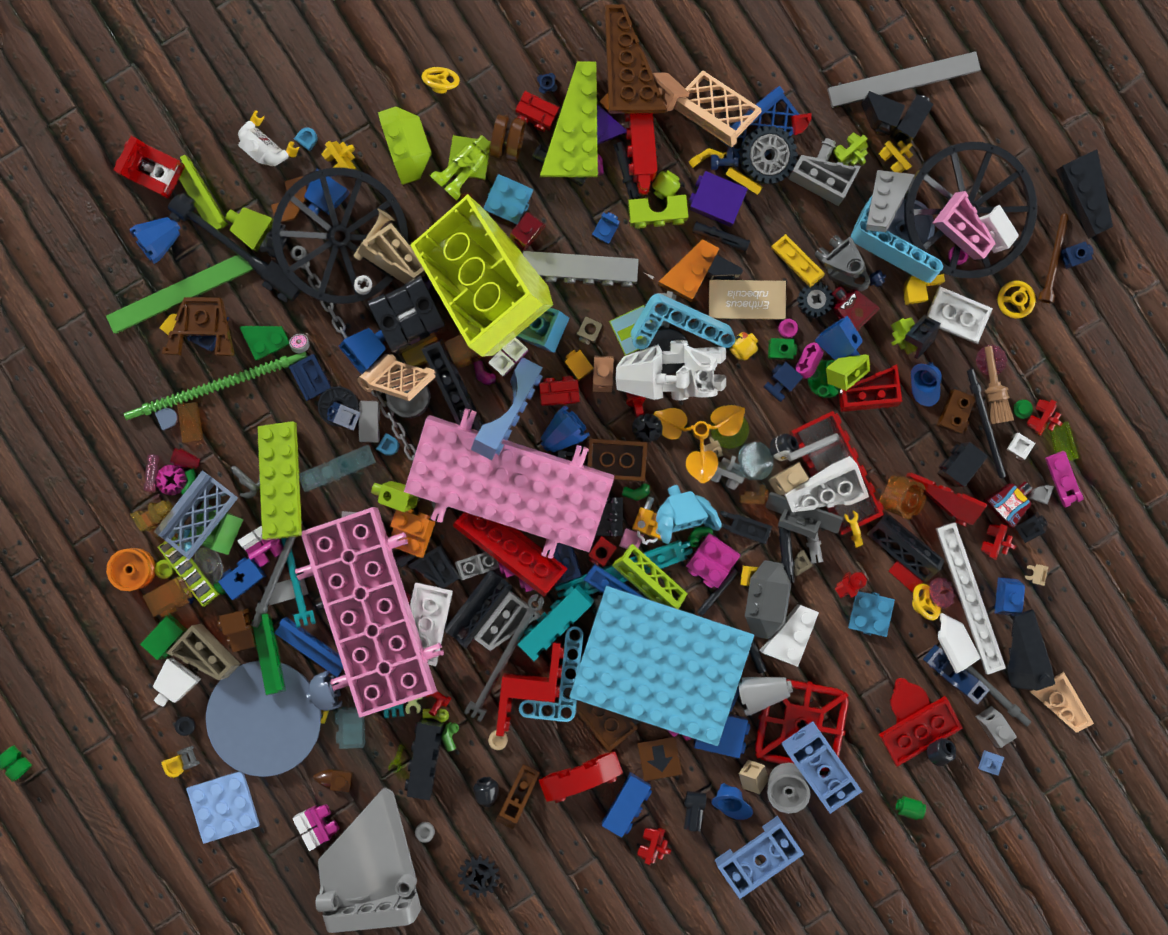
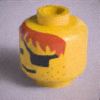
(744, 346)

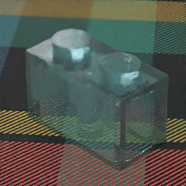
(351, 728)

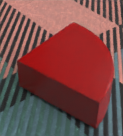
(800, 122)

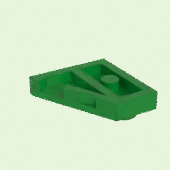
(264, 339)

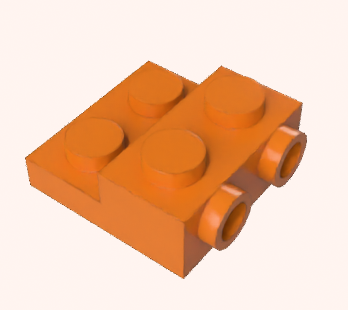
(417, 530)

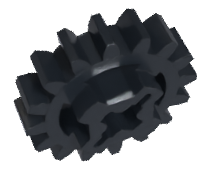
(470, 879)

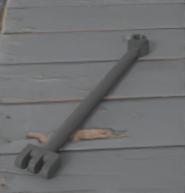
(478, 706)

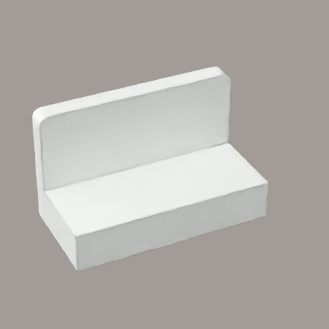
(1000, 229)

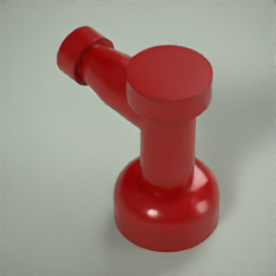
(441, 700)

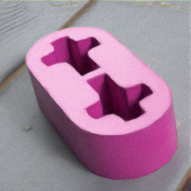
(809, 360)

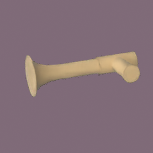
(382, 219)

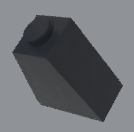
(912, 119)

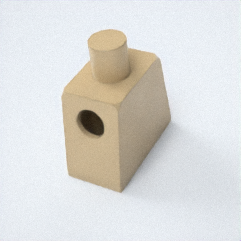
(789, 479)

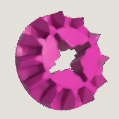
(179, 478)

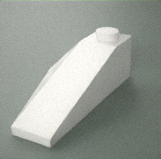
(832, 486)

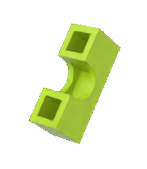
(642, 215)

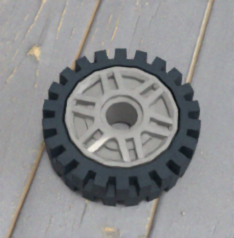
(782, 151)

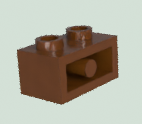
(956, 411)

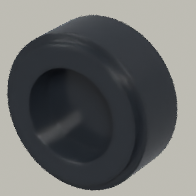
(185, 725)

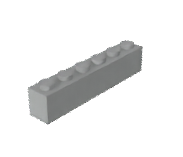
(584, 268)

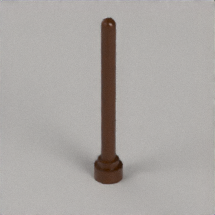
(1047, 294)

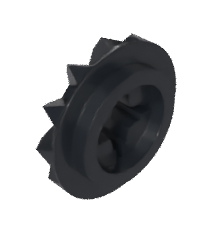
(652, 422)

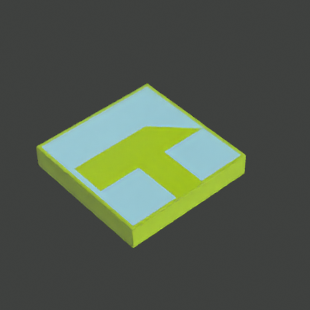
(622, 328)

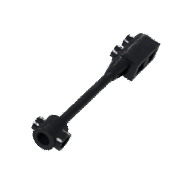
(183, 208)

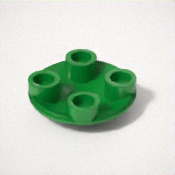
(819, 384)

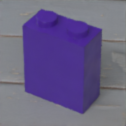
(717, 198)

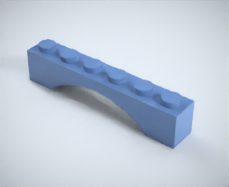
(491, 435)

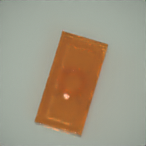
(190, 422)

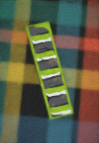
(191, 573)

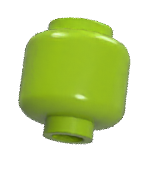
(666, 184)

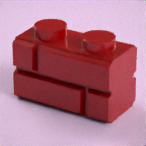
(537, 111)
(559, 392)

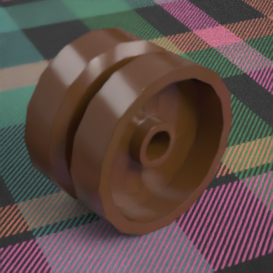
(508, 138)

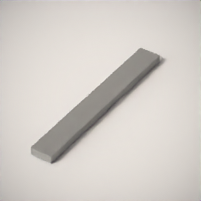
(904, 79)

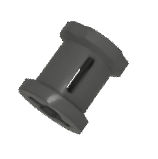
(193, 761)

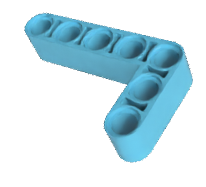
(895, 249)
(680, 320)
(565, 683)

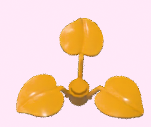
(702, 464)

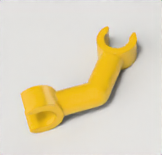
(705, 154)
(855, 529)

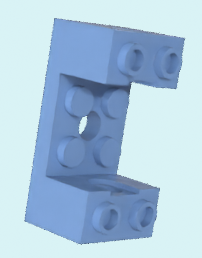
(812, 753)
(774, 844)

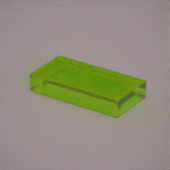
(1064, 441)

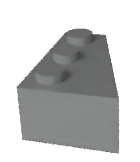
(503, 621)

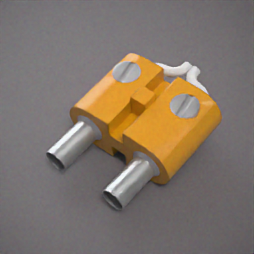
(646, 523)

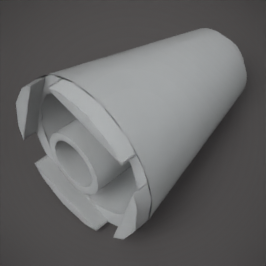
(763, 692)

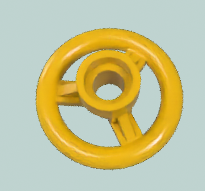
(438, 82)
(1011, 299)
(924, 603)

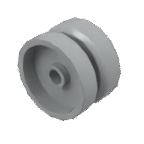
(788, 788)

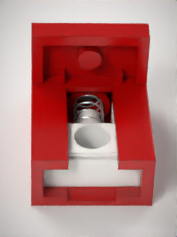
(135, 162)

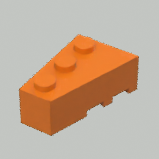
(689, 273)

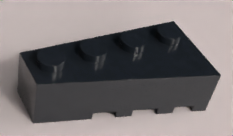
(1087, 192)
(425, 758)

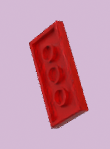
(919, 730)

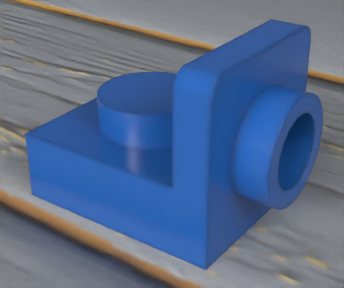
(606, 227)

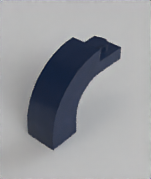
(962, 681)

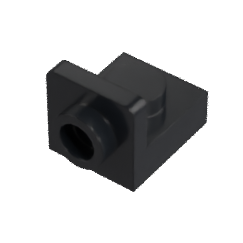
(1032, 527)

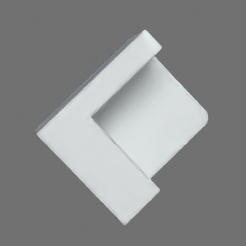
(1020, 446)

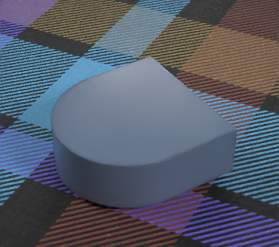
(167, 418)

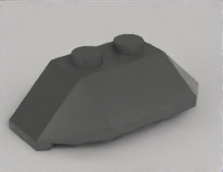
(768, 599)

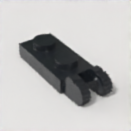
(747, 527)

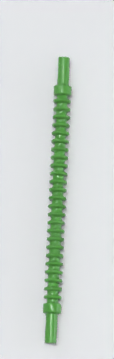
(231, 380)

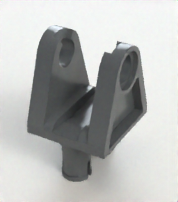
(844, 263)

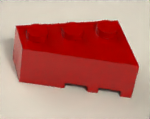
(873, 392)

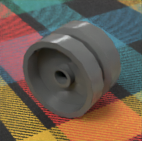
(410, 409)

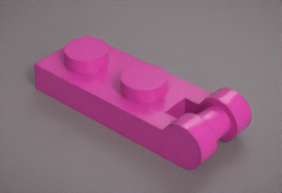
(1064, 478)

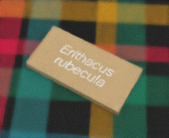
(747, 299)

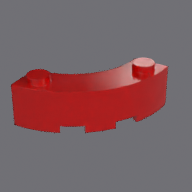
(572, 781)

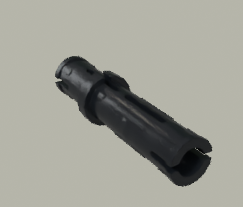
(624, 161)
(720, 236)
(786, 552)

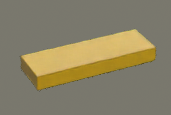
(797, 260)

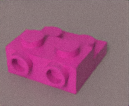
(712, 561)

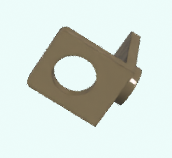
(583, 336)

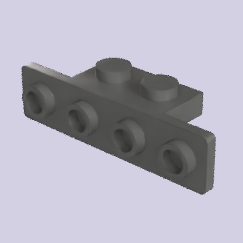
(803, 522)

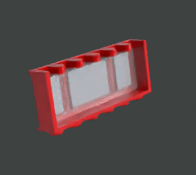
(818, 460)

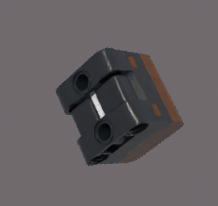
(408, 316)

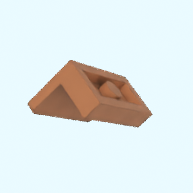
(669, 89)

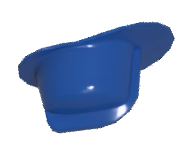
(926, 383)
(731, 803)

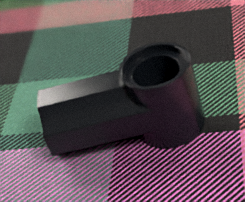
(694, 804)

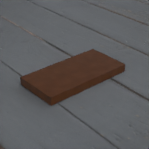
(606, 725)

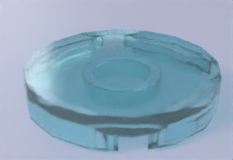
(755, 461)

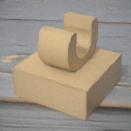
(714, 446)
(1039, 575)

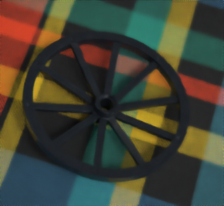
(952, 150)
(277, 233)

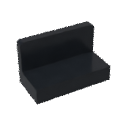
(923, 334)

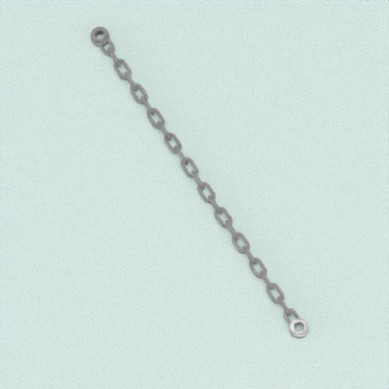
(342, 330)

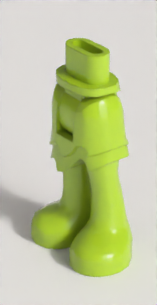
(470, 159)

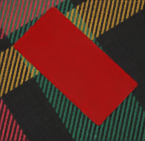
(905, 576)

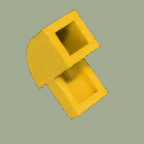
(916, 291)

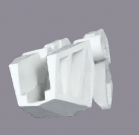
(642, 376)

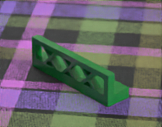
(269, 656)

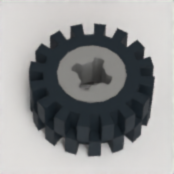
(812, 306)

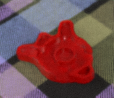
(907, 699)

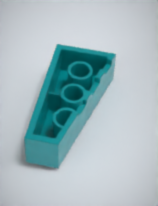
(555, 622)

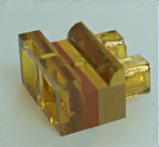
(153, 517)

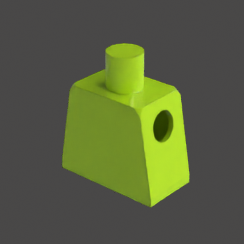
(250, 226)
(393, 496)

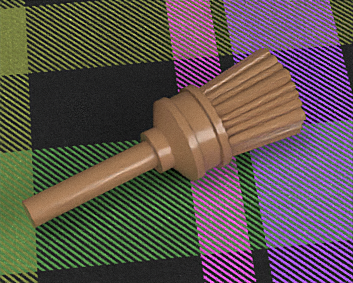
(996, 395)

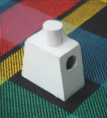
(173, 682)

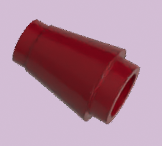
(184, 459)

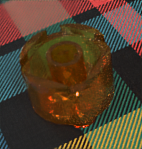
(903, 497)

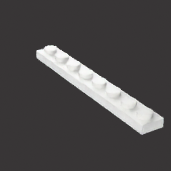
(970, 598)

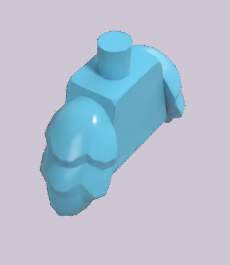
(683, 512)

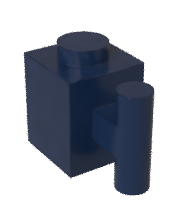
(785, 378)

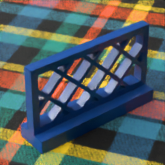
(765, 104)

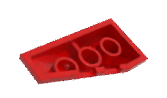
(958, 506)

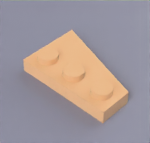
(1065, 703)

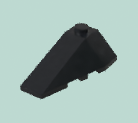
(1029, 661)

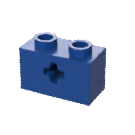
(231, 583)

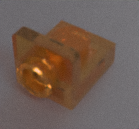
(751, 498)

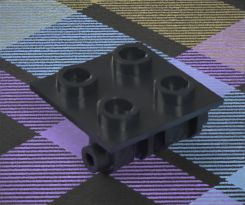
(612, 518)

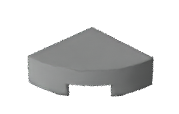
(1041, 494)

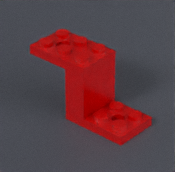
(529, 688)

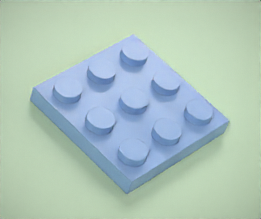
(223, 806)

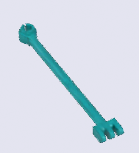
(303, 613)

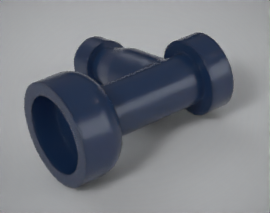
(731, 160)

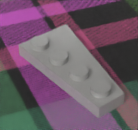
(887, 198)

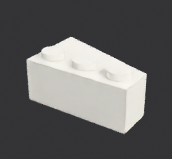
(793, 636)

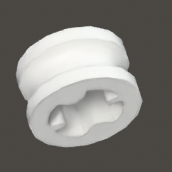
(365, 290)

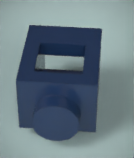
(1071, 257)

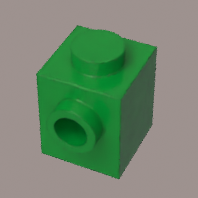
(781, 349)

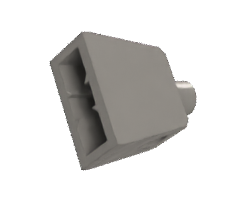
(996, 728)

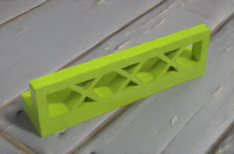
(199, 192)
(649, 583)

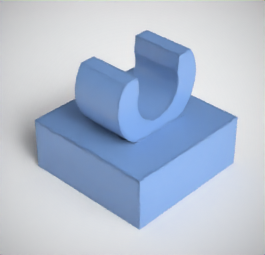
(991, 762)

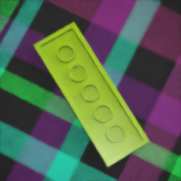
(279, 481)

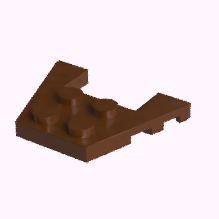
(200, 318)

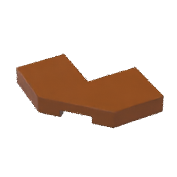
(291, 211)

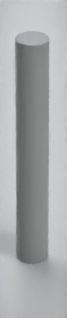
(812, 447)

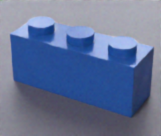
(626, 805)

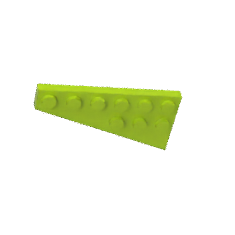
(575, 136)

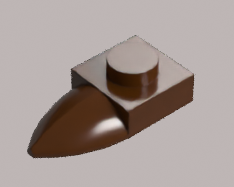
(335, 779)

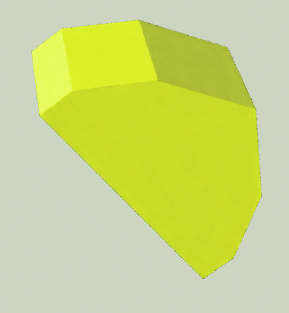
(481, 277)

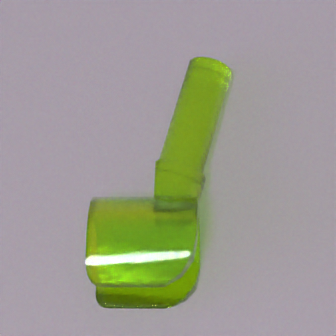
(396, 761)

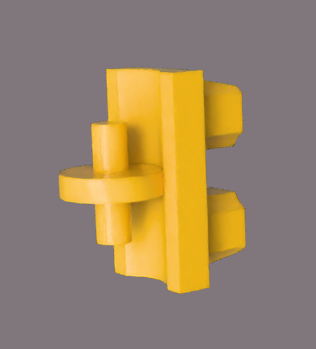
(890, 150)
(341, 153)

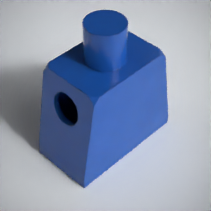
(316, 196)
(840, 339)
(363, 348)
(1009, 596)

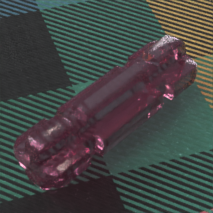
(151, 472)

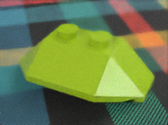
(406, 143)

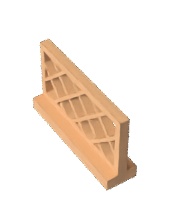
(707, 120)

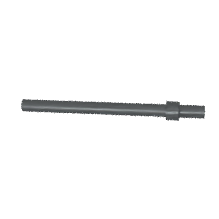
(262, 607)
(1012, 709)

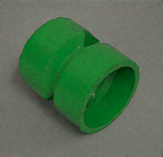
(14, 763)

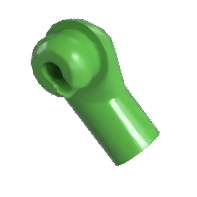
(447, 734)

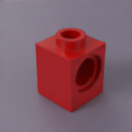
(602, 542)

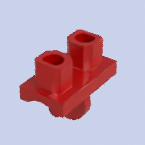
(1040, 424)
(993, 549)
(851, 584)
(650, 853)

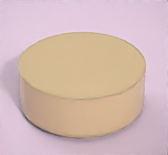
(497, 742)

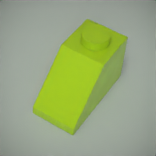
(847, 371)

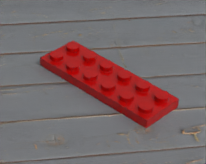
(512, 551)

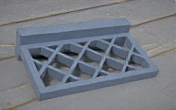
(187, 507)

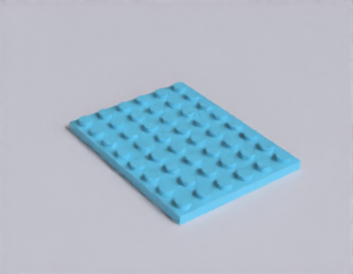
(661, 665)

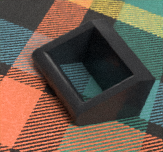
(723, 270)

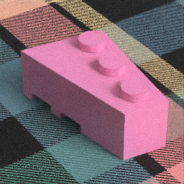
(964, 227)

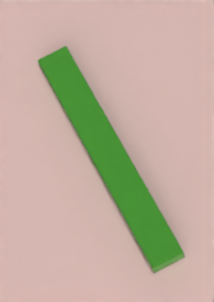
(175, 293)

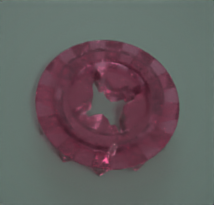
(998, 353)
(942, 600)

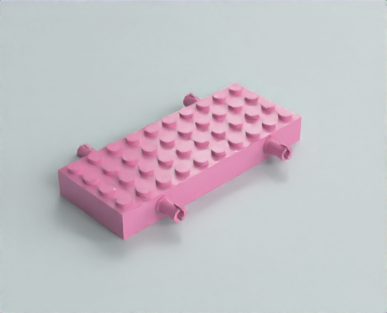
(515, 488)
(368, 611)

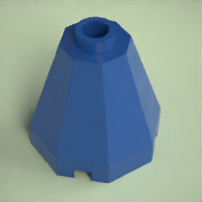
(156, 237)
(563, 431)

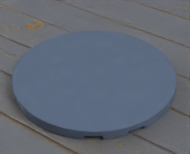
(262, 731)

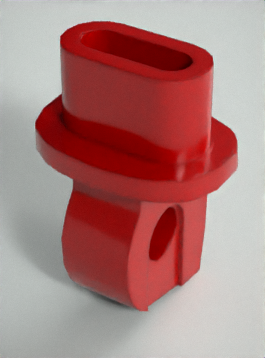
(636, 402)

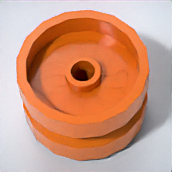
(119, 569)

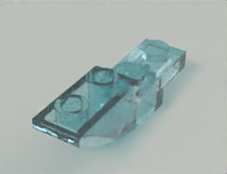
(337, 468)

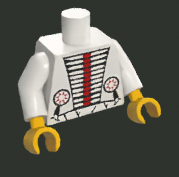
(260, 146)

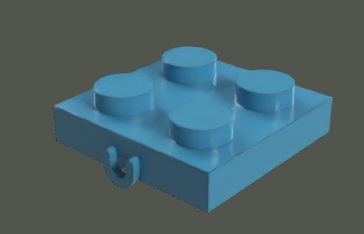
(508, 199)
(871, 613)

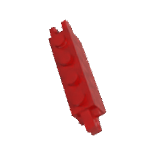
(641, 149)

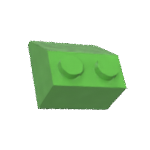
(223, 534)

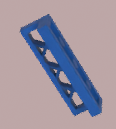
(310, 646)

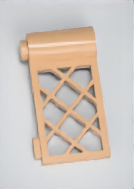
(384, 370)

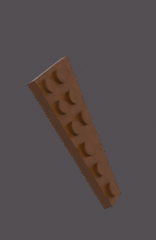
(628, 72)

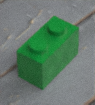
(163, 637)

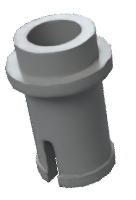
(827, 148)

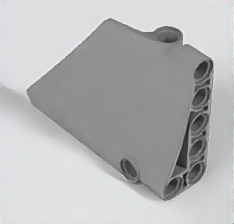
(368, 871)

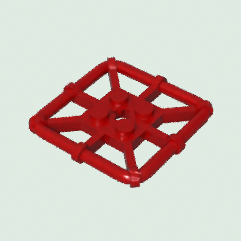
(795, 713)

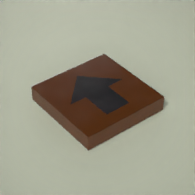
(659, 758)

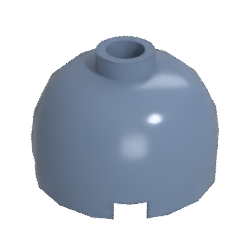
(322, 694)

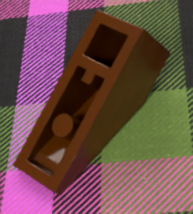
(517, 796)

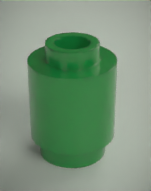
(910, 808)

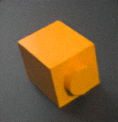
(578, 364)

